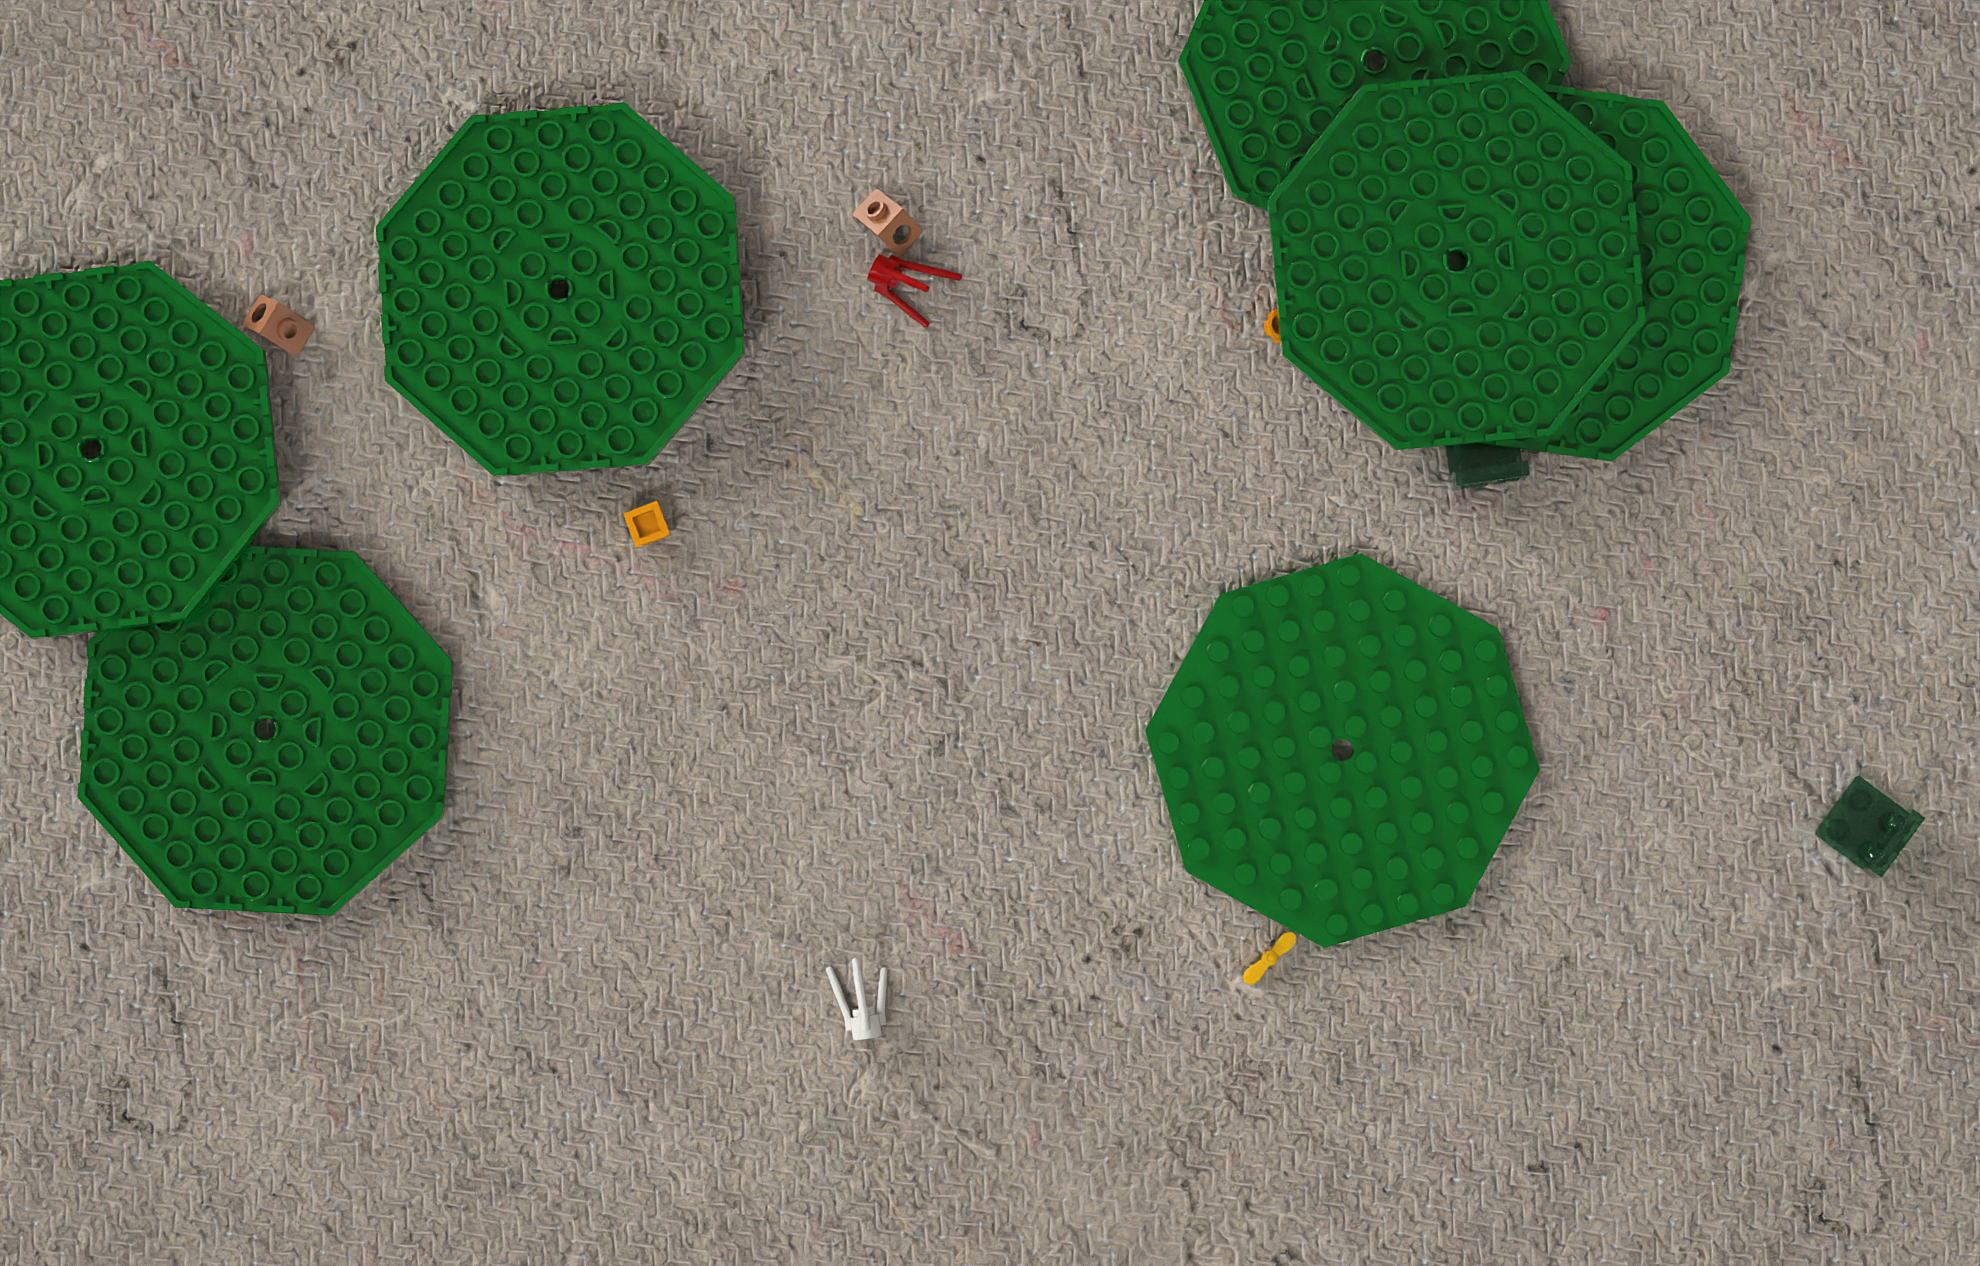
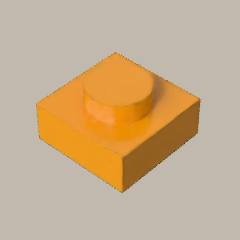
(647, 524)

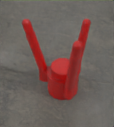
(889, 273)

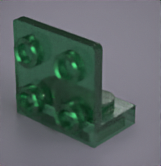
(1484, 465)
(1868, 827)

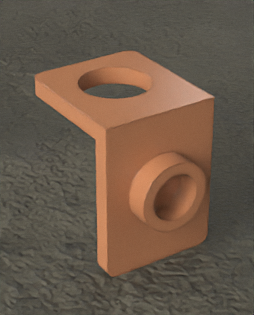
(884, 217)
(279, 325)

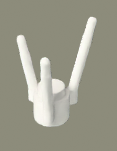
(865, 1021)

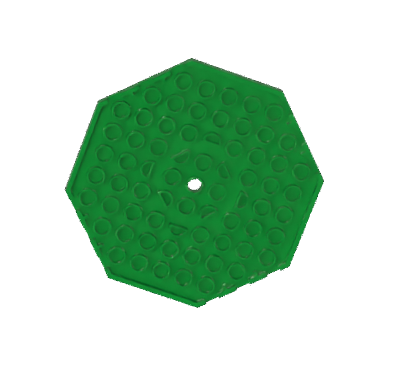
(1284, 69)
(1544, 240)
(1691, 277)
(647, 304)
(181, 460)
(1430, 768)
(288, 817)

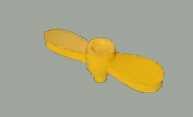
(1269, 958)

